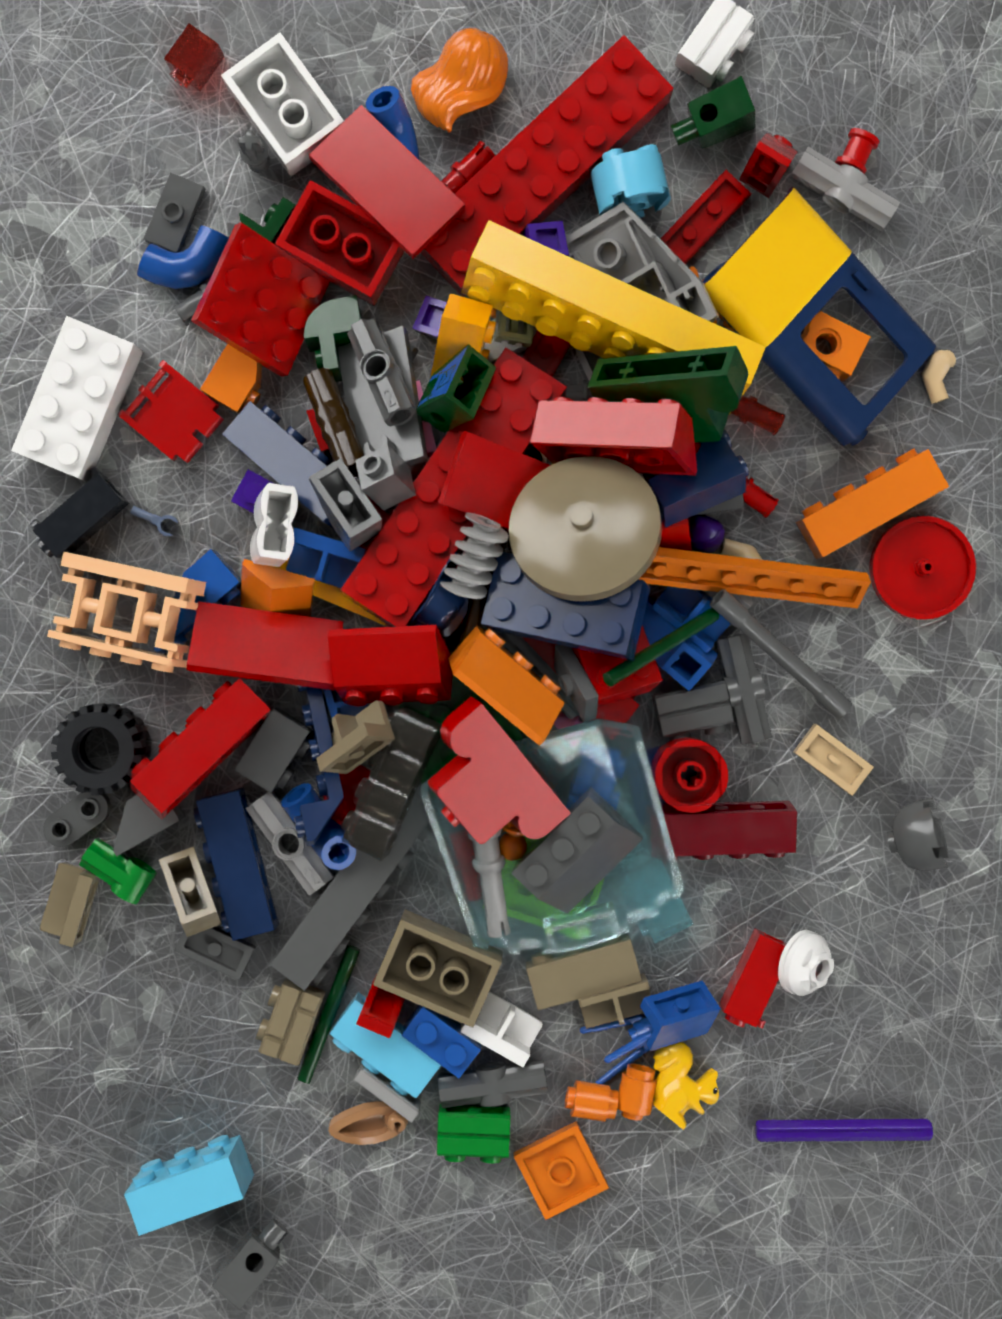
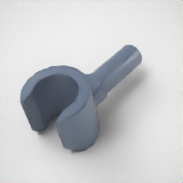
(153, 519)

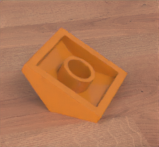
(275, 589)

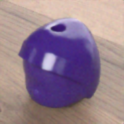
(706, 534)

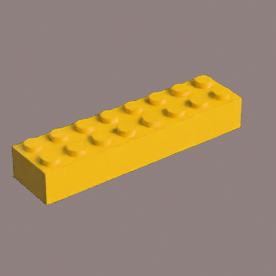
(586, 304)

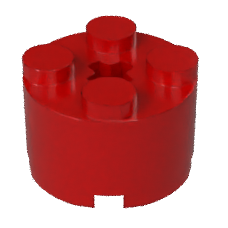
(703, 788)

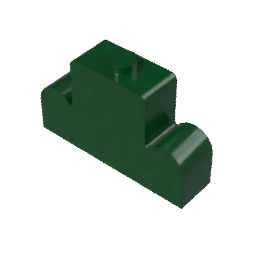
(701, 380)

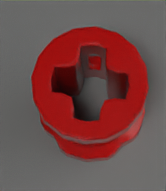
(858, 149)

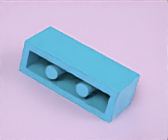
(393, 1057)

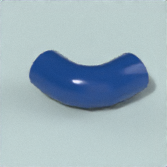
(391, 111)
(184, 267)
(329, 845)

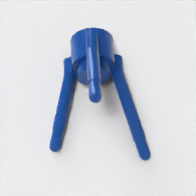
(639, 1035)

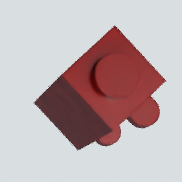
(753, 980)

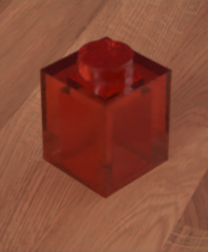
(193, 58)

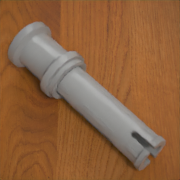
(488, 864)

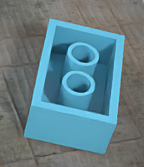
(189, 1184)

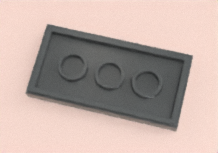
(364, 411)

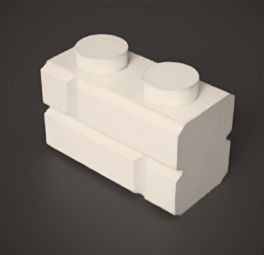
(715, 41)

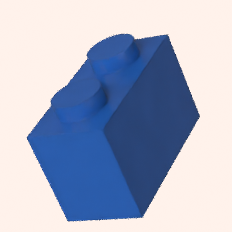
(441, 1040)

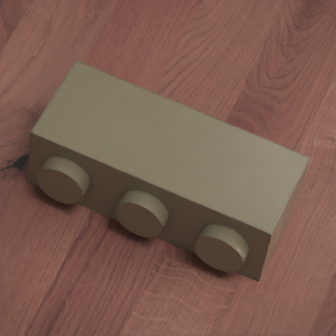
(582, 972)

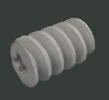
(476, 557)

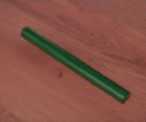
(660, 647)
(328, 1014)

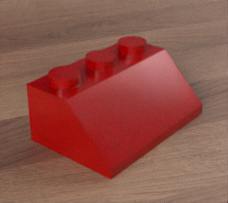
(390, 665)

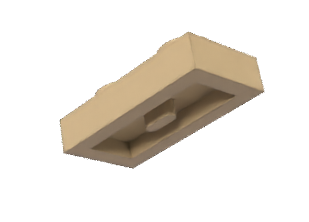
(833, 759)

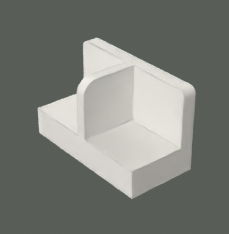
(504, 1029)

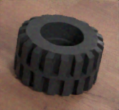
(72, 754)

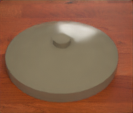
(585, 528)

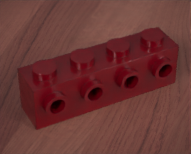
(734, 830)

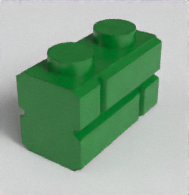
(473, 1133)

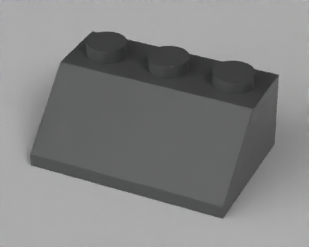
(576, 853)

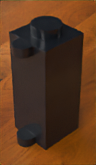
(79, 516)

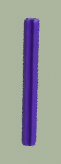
(844, 1130)

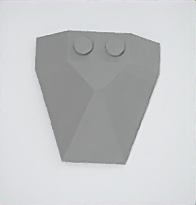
(630, 251)

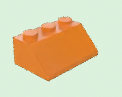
(507, 683)

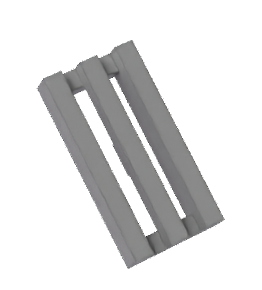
(380, 1087)

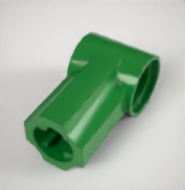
(126, 875)

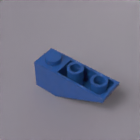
(220, 588)
(685, 661)

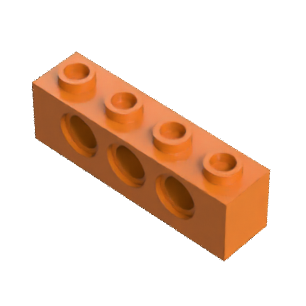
(845, 342)

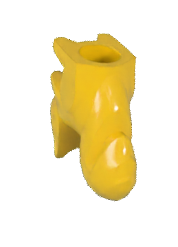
(675, 1089)

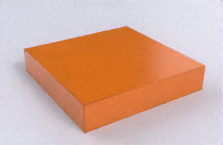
(560, 1170)

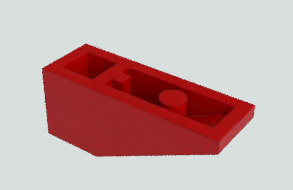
(768, 164)

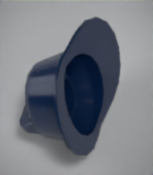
(442, 606)

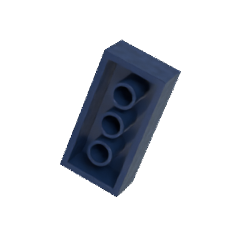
(598, 626)

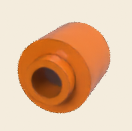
(637, 1091)
(591, 1101)

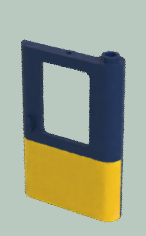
(780, 285)

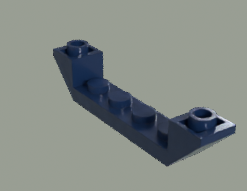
(317, 815)

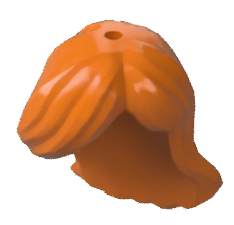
(463, 79)

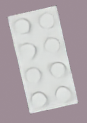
(77, 399)

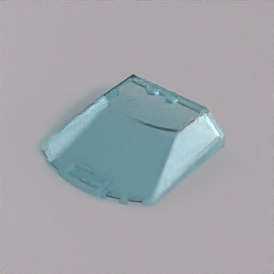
(572, 760)

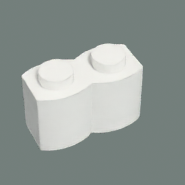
(273, 516)

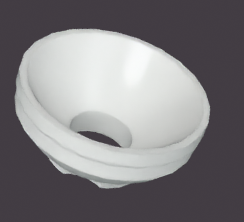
(805, 963)

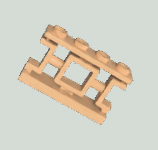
(131, 583)

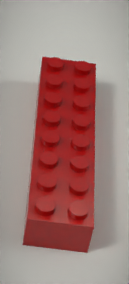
(553, 154)
(421, 533)

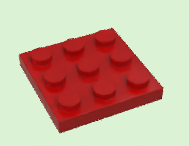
(260, 300)

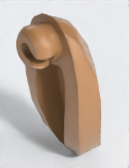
(367, 1124)

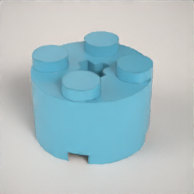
(631, 178)

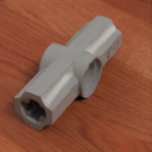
(845, 189)
(304, 862)

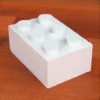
(282, 102)

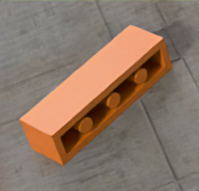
(871, 504)

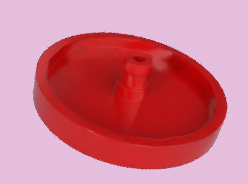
(922, 567)

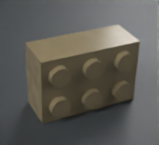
(438, 968)

